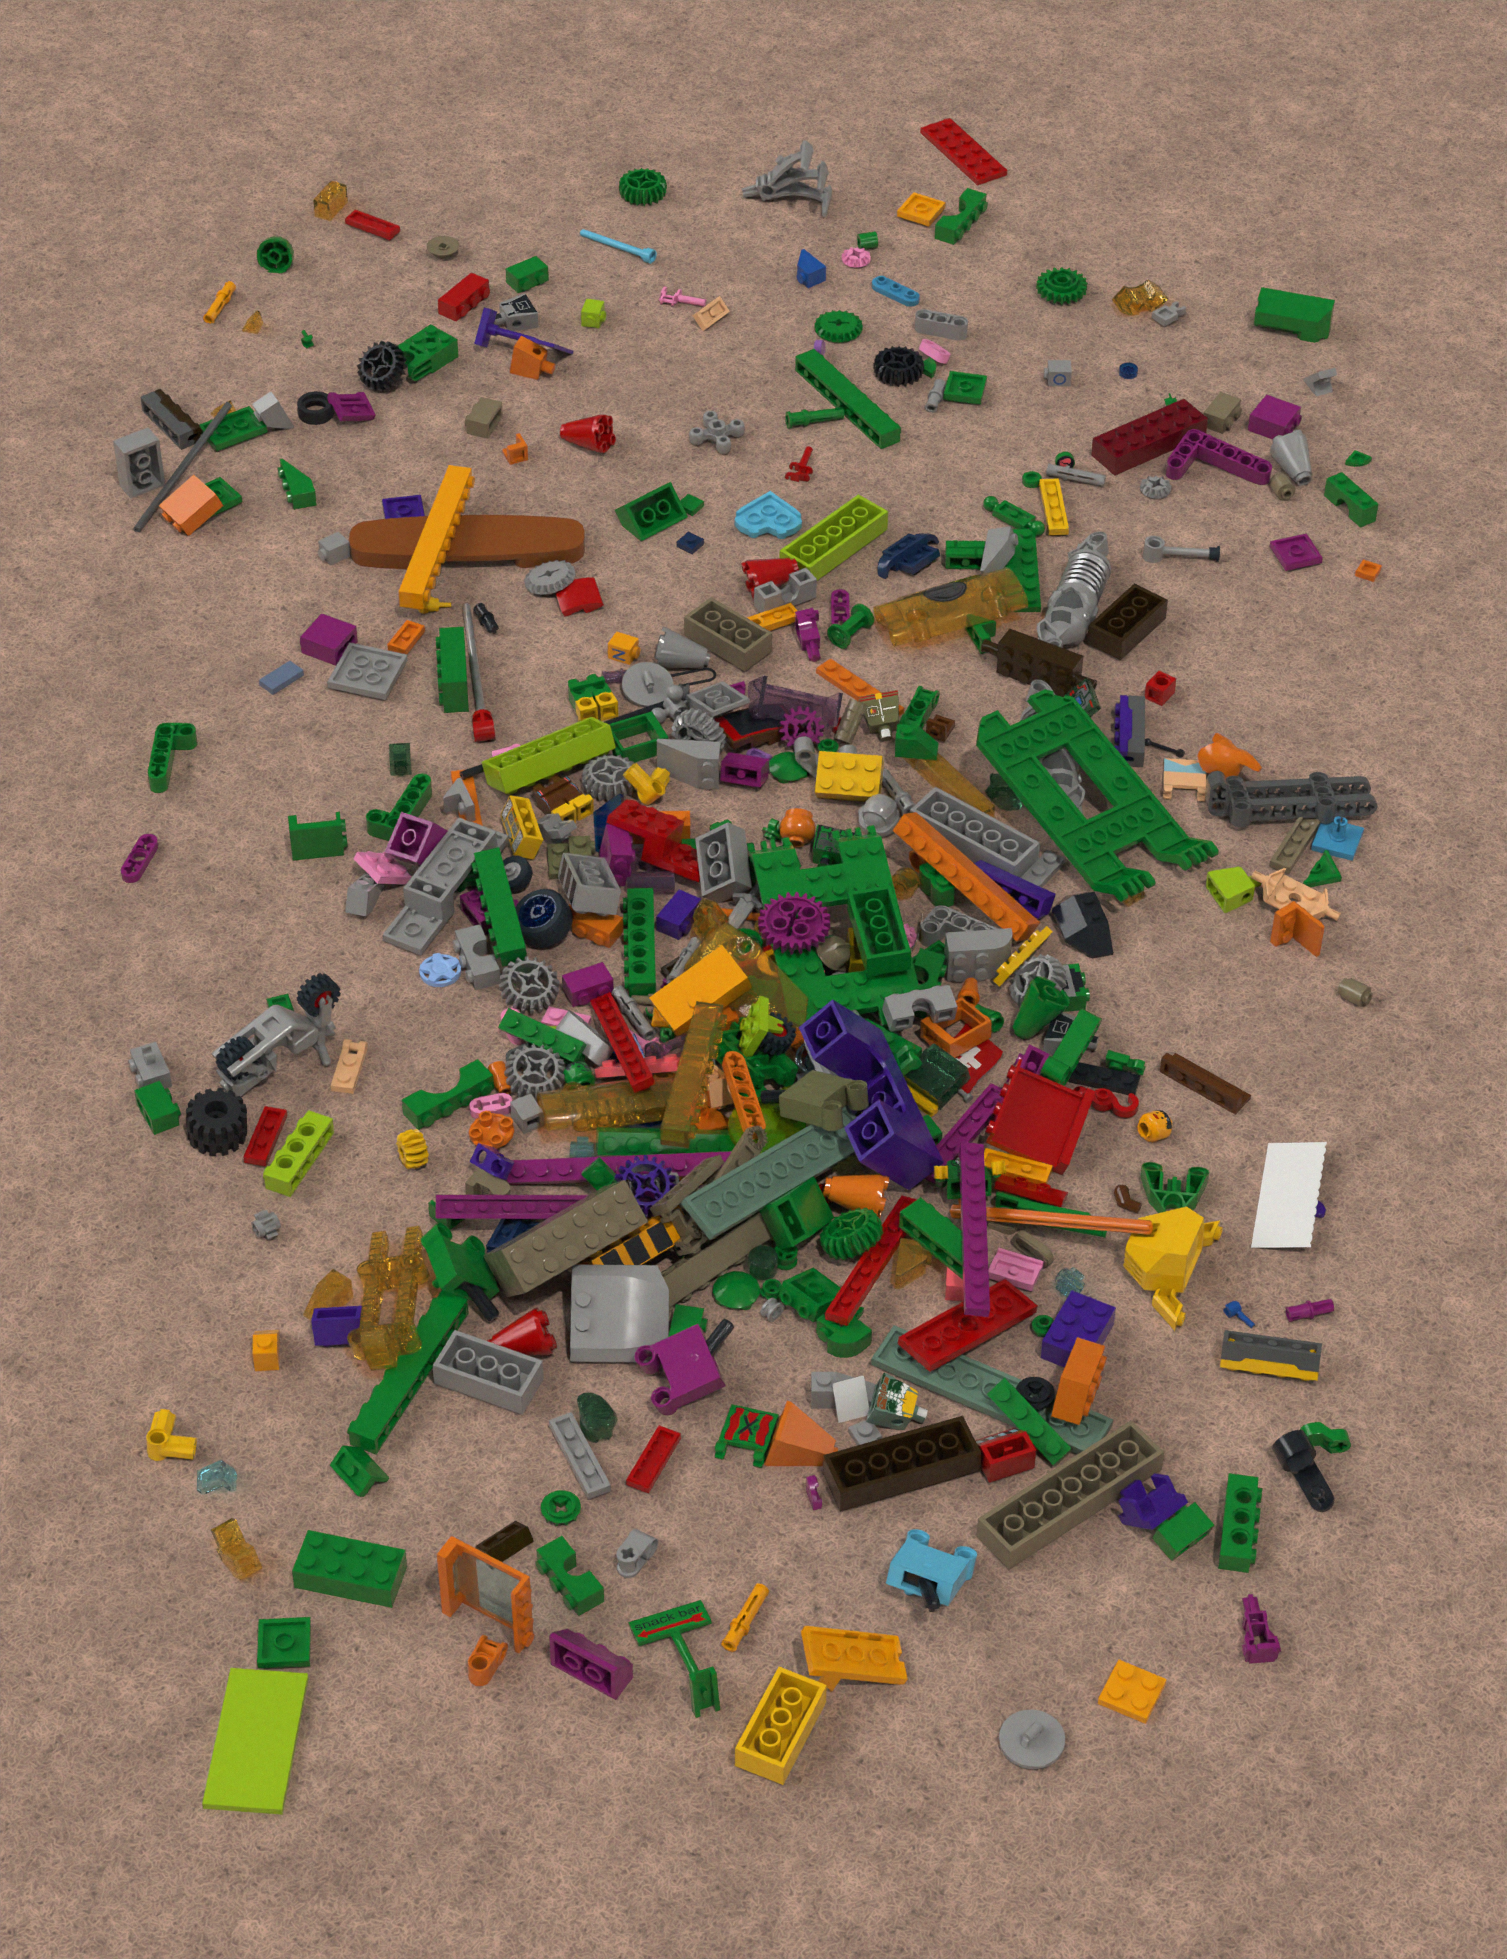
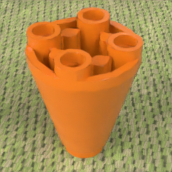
(857, 1191)

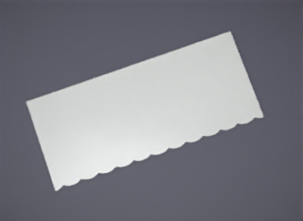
(1289, 1195)

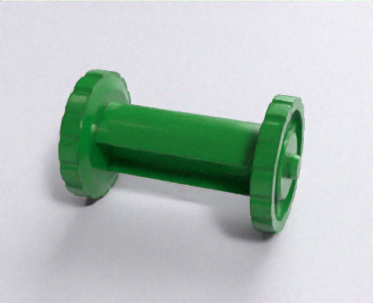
(860, 617)

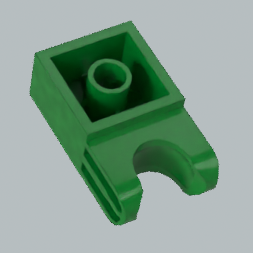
(428, 351)

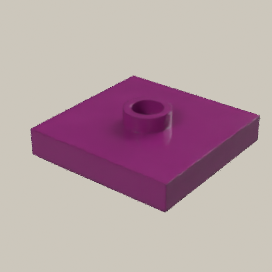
(1296, 552)

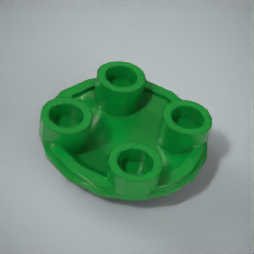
(786, 768)
(736, 1290)

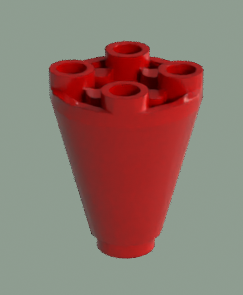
(591, 433)
(766, 570)
(527, 1335)

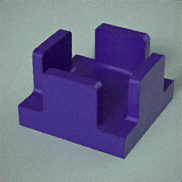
(1153, 1508)

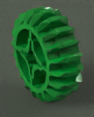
(642, 186)
(851, 1233)

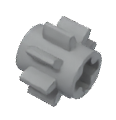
(266, 1224)

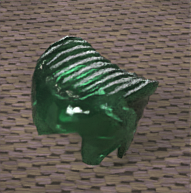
(1002, 794)
(596, 1417)

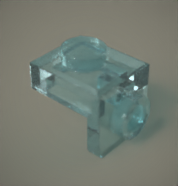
(216, 1476)

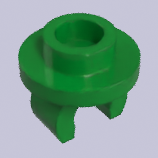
(773, 830)

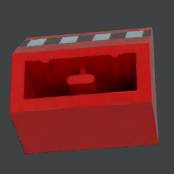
(1006, 1454)

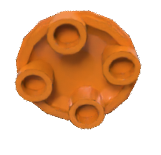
(491, 1129)

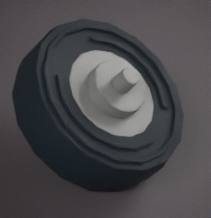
(518, 872)

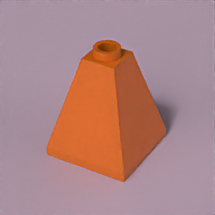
(798, 1440)

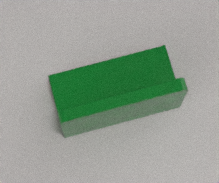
(357, 1469)

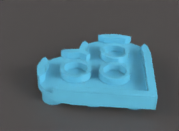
(768, 515)

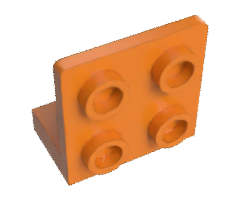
(1297, 923)

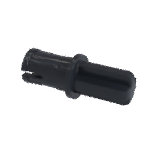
(486, 618)

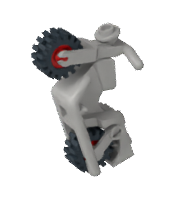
(247, 1062)

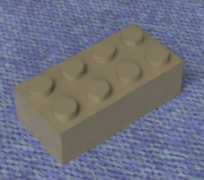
(728, 634)

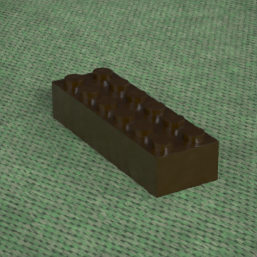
(901, 1463)

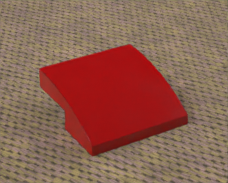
(580, 595)

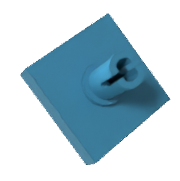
(1338, 838)

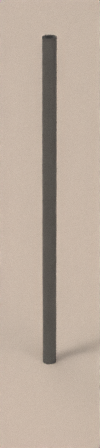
(182, 467)

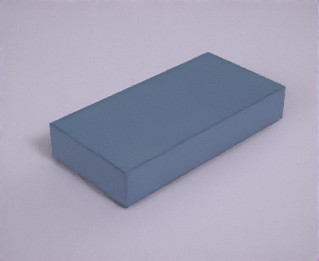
(281, 677)

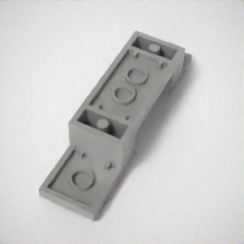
(431, 888)

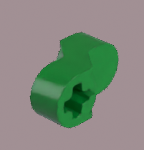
(1329, 1439)

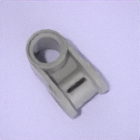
(635, 1553)

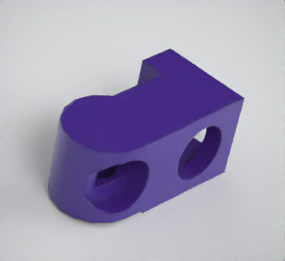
(494, 1162)

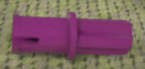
(1309, 1310)

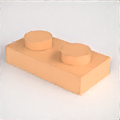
(711, 313)

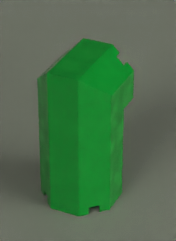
(1295, 313)

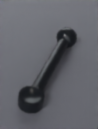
(1179, 753)

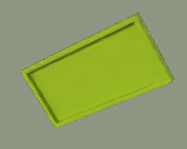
(255, 1741)

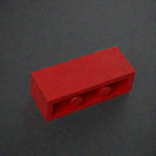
(463, 297)

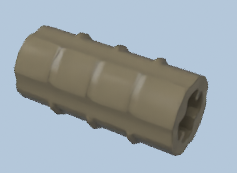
(850, 721)

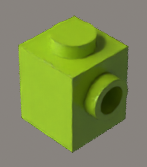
(593, 313)

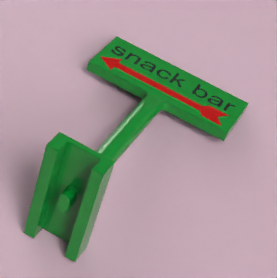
(671, 1624)

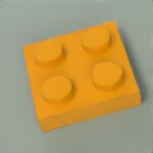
(921, 209)
(1132, 1691)

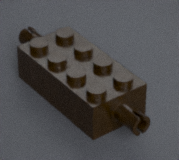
(1034, 659)

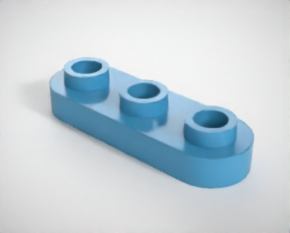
(895, 291)

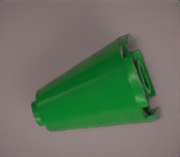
(1039, 1007)

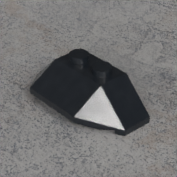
(1084, 924)

